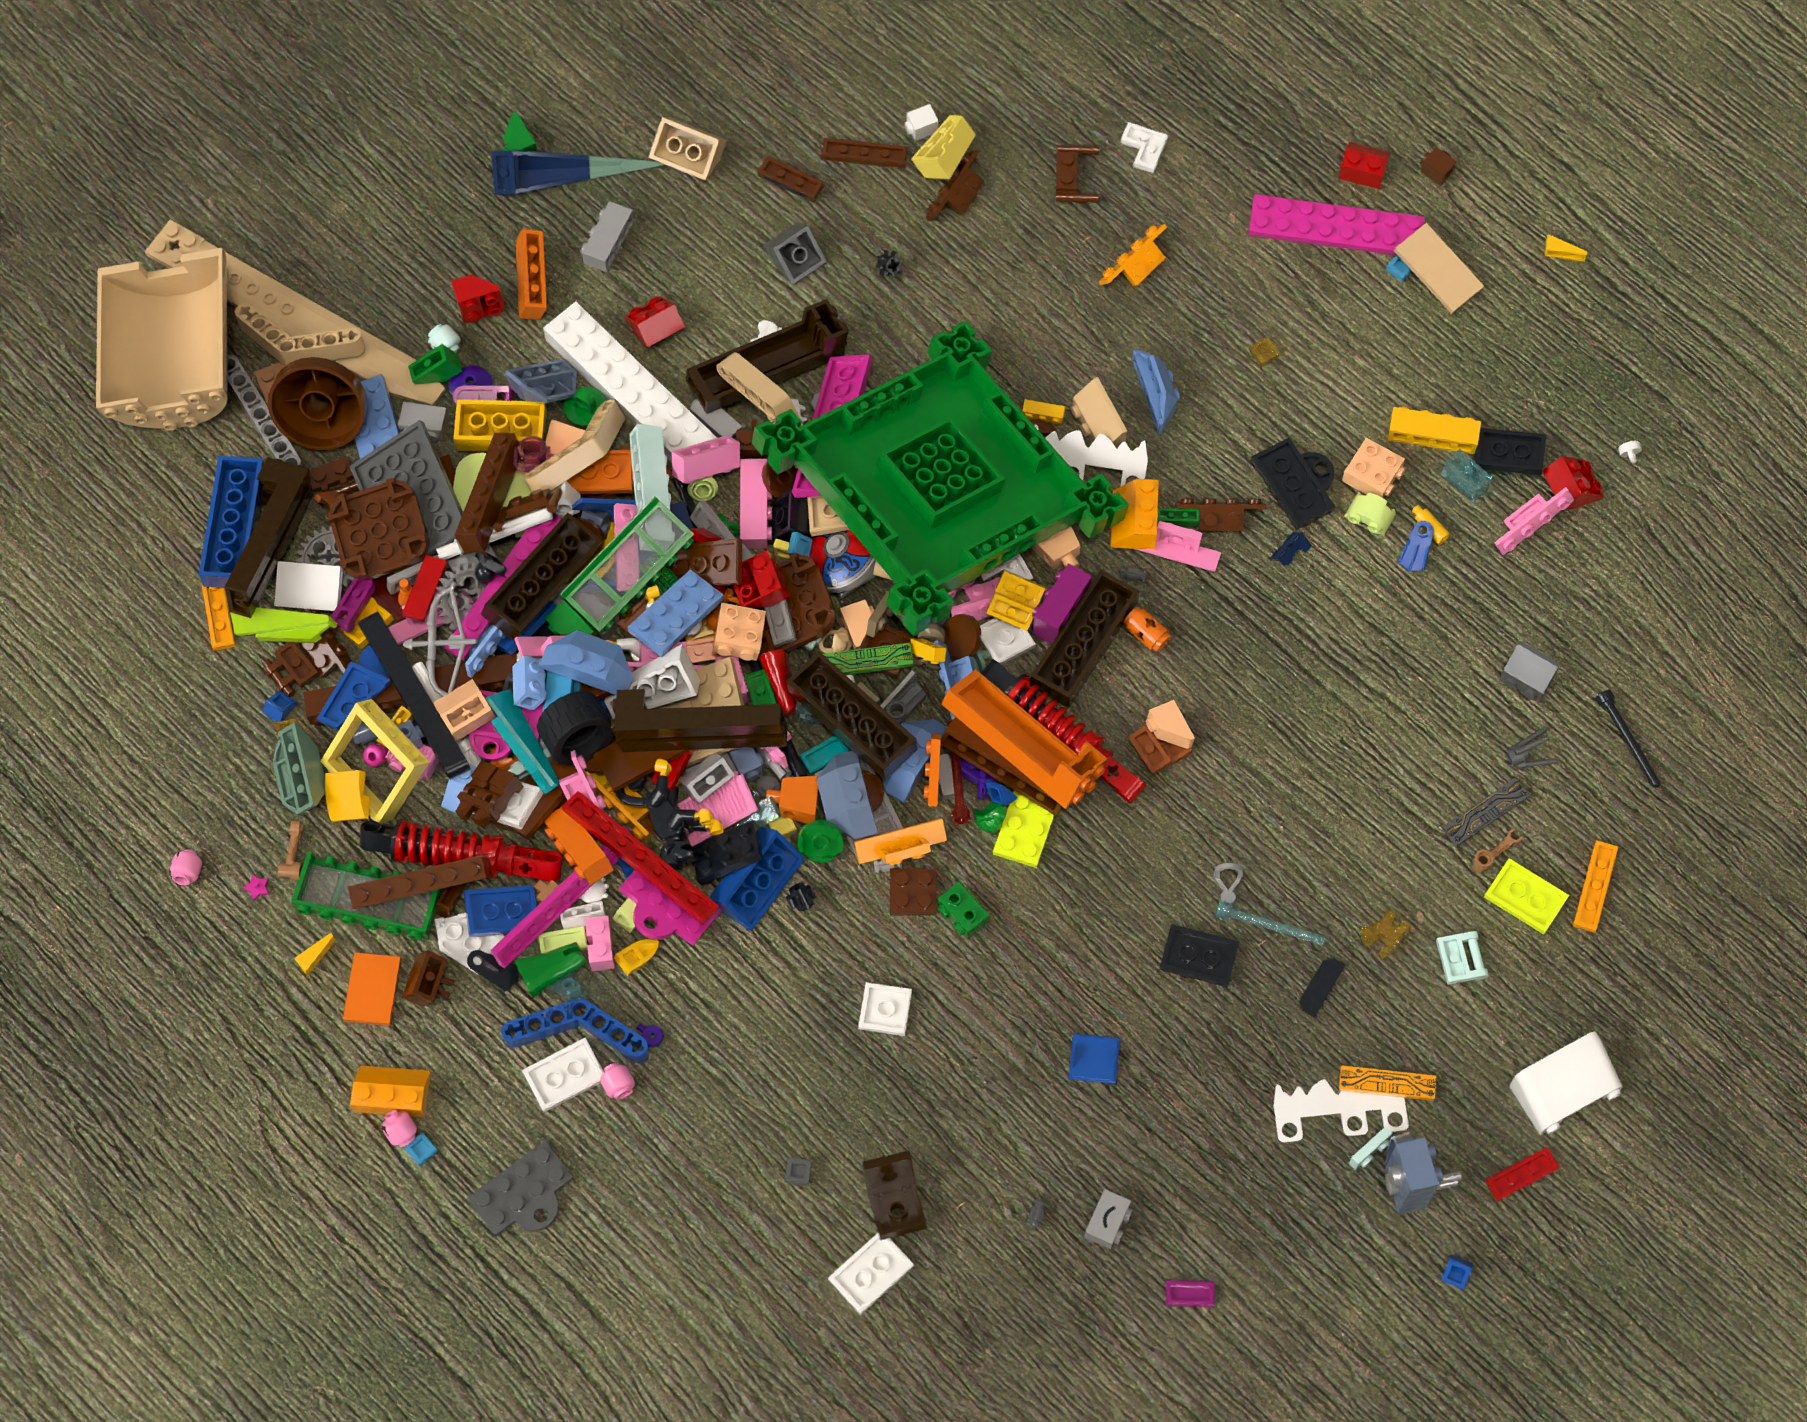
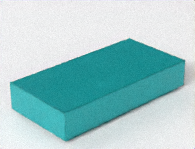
(820, 755)

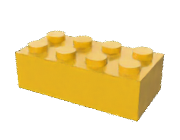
(480, 419)

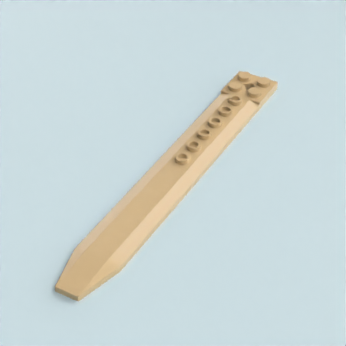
(297, 314)

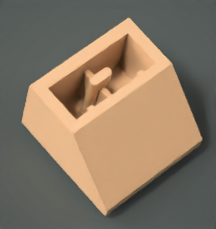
(464, 710)

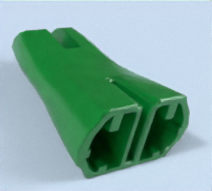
(548, 967)

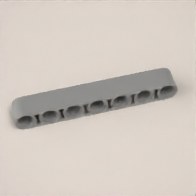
(256, 409)

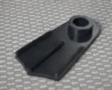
(492, 970)

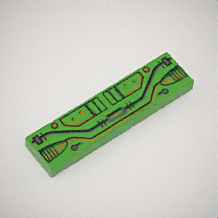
(872, 659)

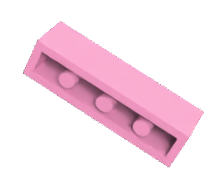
(754, 505)

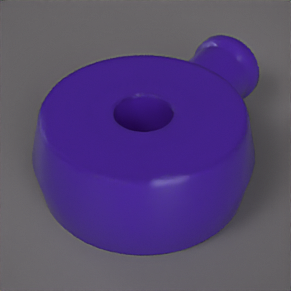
(649, 1031)

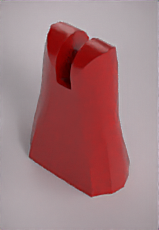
(778, 672)

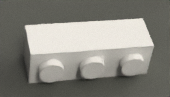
(576, 916)

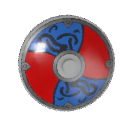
(842, 560)

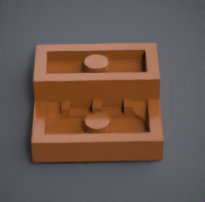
(1156, 752)

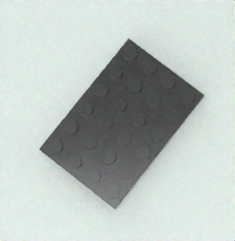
(415, 461)

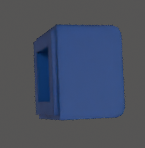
(278, 706)
(999, 793)
(1457, 1271)

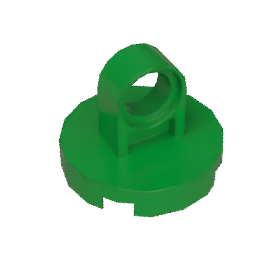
(582, 406)
(820, 840)

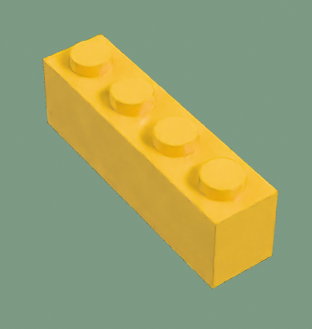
(1434, 430)

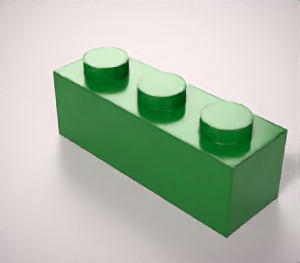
(1179, 517)

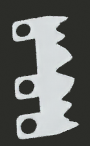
(1101, 454)
(1323, 1101)

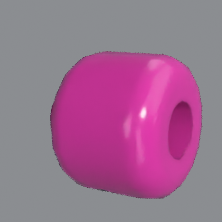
(375, 754)

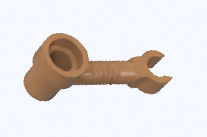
(1485, 858)
(291, 868)

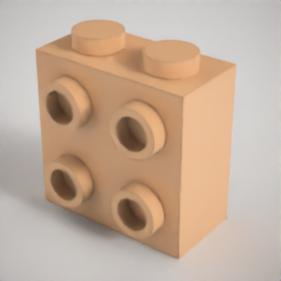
(1374, 469)
(739, 631)

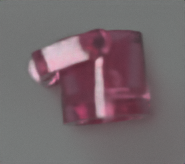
(531, 453)

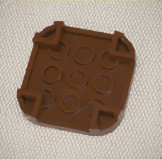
(379, 530)
(809, 603)

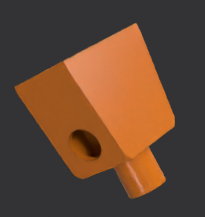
(797, 798)

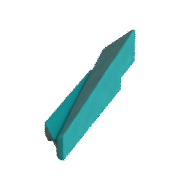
(521, 740)

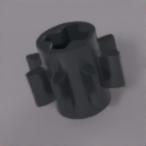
(889, 263)
(801, 896)

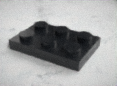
(1511, 451)
(727, 852)
(1199, 955)

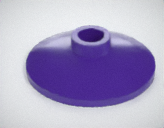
(476, 373)

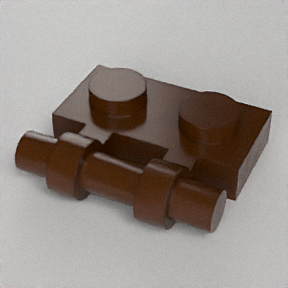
(333, 474)
(296, 664)

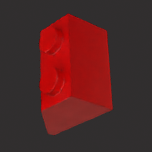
(1363, 165)

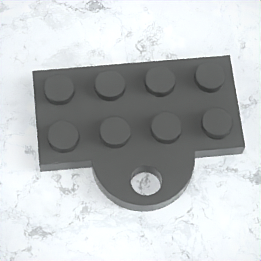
(522, 1192)

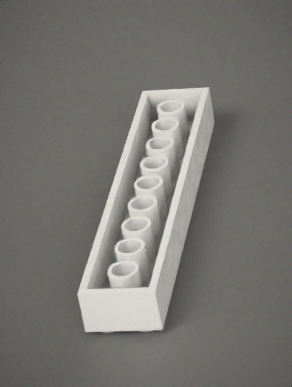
(623, 378)

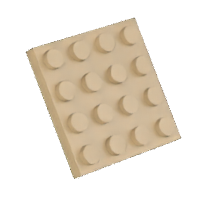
(717, 687)

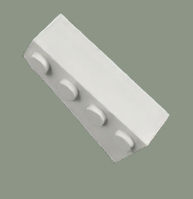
(664, 680)

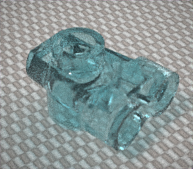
(568, 987)

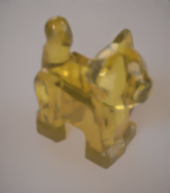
(1386, 931)

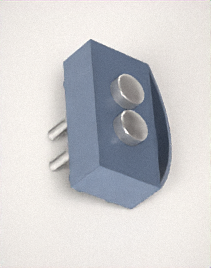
(1412, 1174)

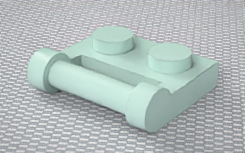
(1455, 960)

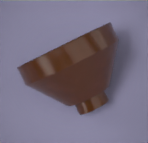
(317, 403)

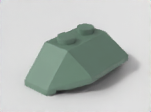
(298, 769)

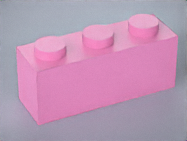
(705, 459)

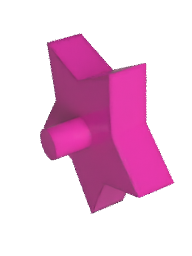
(257, 887)

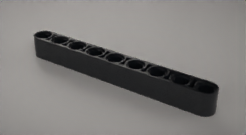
(414, 695)

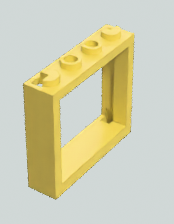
(394, 740)

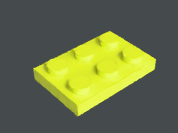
(1023, 832)
(1526, 896)

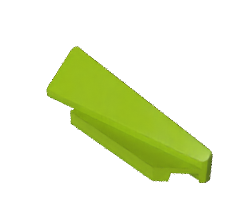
(282, 625)

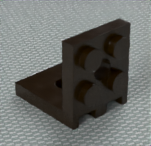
(893, 1186)

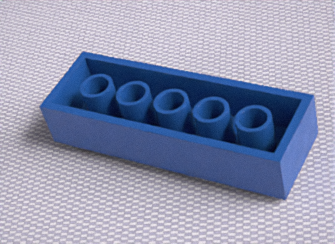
(231, 517)

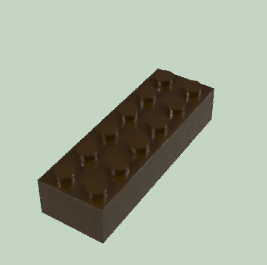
(541, 577)
(1084, 638)
(852, 715)

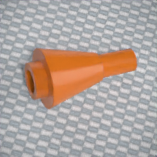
(404, 592)

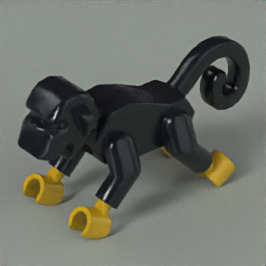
(669, 822)

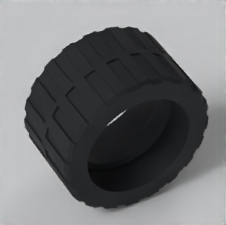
(575, 724)

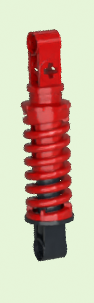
(1054, 720)
(446, 848)

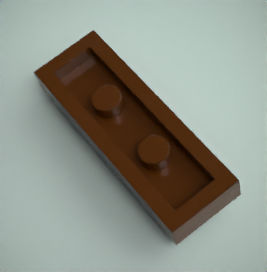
(790, 179)

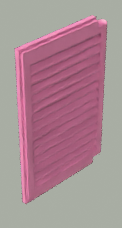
(727, 804)

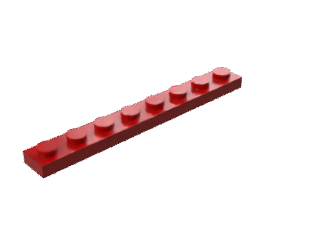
(640, 857)

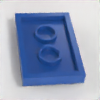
(497, 909)

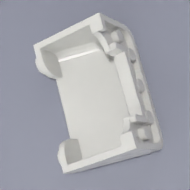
(1566, 1082)

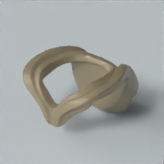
(932, 633)

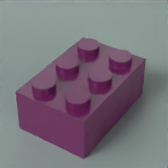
(1059, 602)

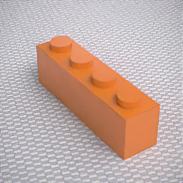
(531, 274)
(578, 845)

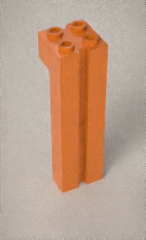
(1025, 740)

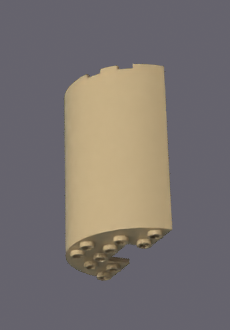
(163, 342)

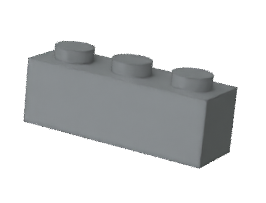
(946, 777)

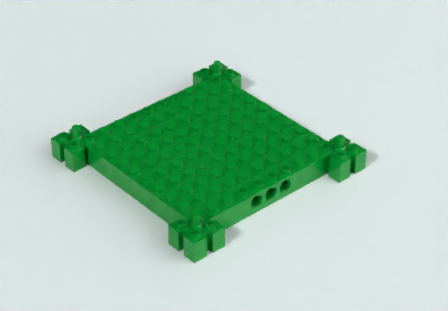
(939, 476)

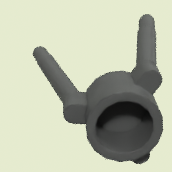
(1518, 753)

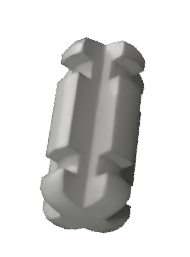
(882, 865)

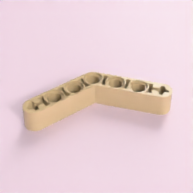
(286, 348)
(755, 386)
(583, 452)

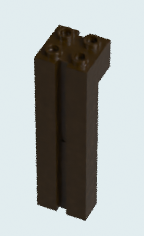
(775, 355)
(286, 500)
(694, 727)

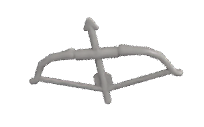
(453, 642)

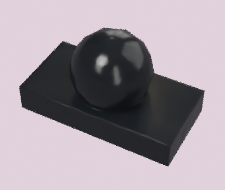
(488, 567)

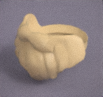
(841, 641)

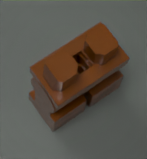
(487, 793)

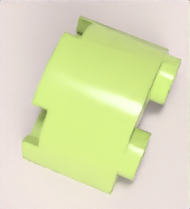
(1371, 511)

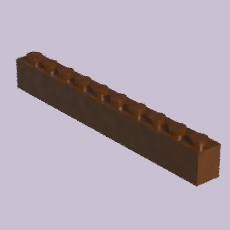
(489, 678)

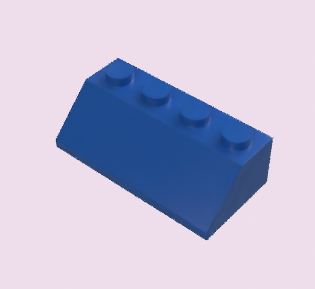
(752, 889)

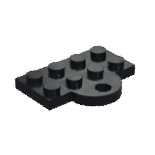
(1296, 482)

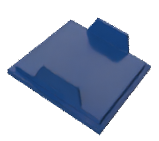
(1094, 1058)

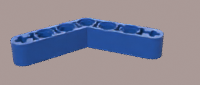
(573, 1021)

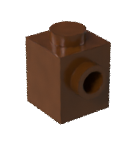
(1438, 165)

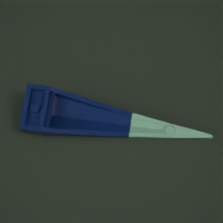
(531, 170)

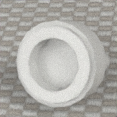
(1630, 450)

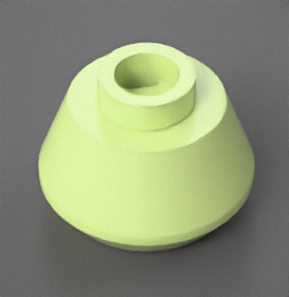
(703, 489)

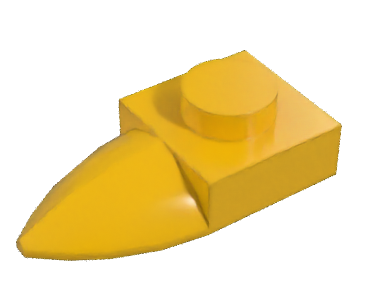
(636, 955)

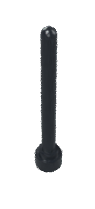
(1606, 700)

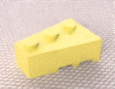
(944, 148)

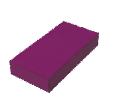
(1190, 1293)

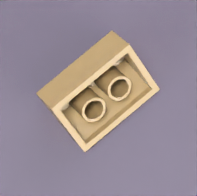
(687, 148)
(1098, 414)

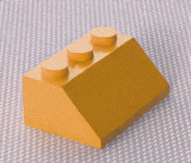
(1140, 522)
(389, 1089)

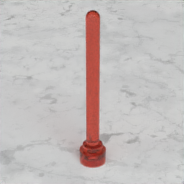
(960, 813)

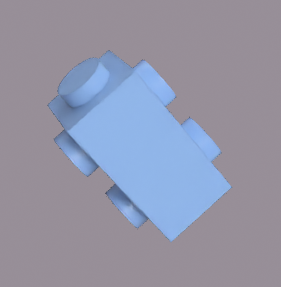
(528, 683)

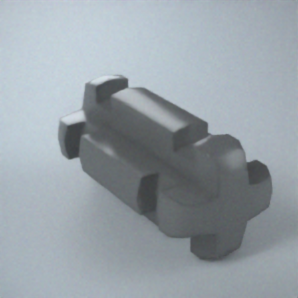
(1133, 573)
(1036, 1214)

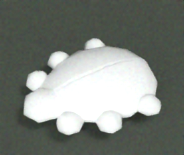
(596, 892)

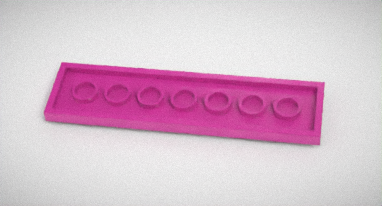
(1331, 224)
(842, 382)

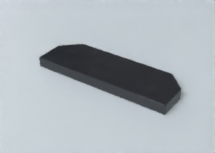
(1321, 986)

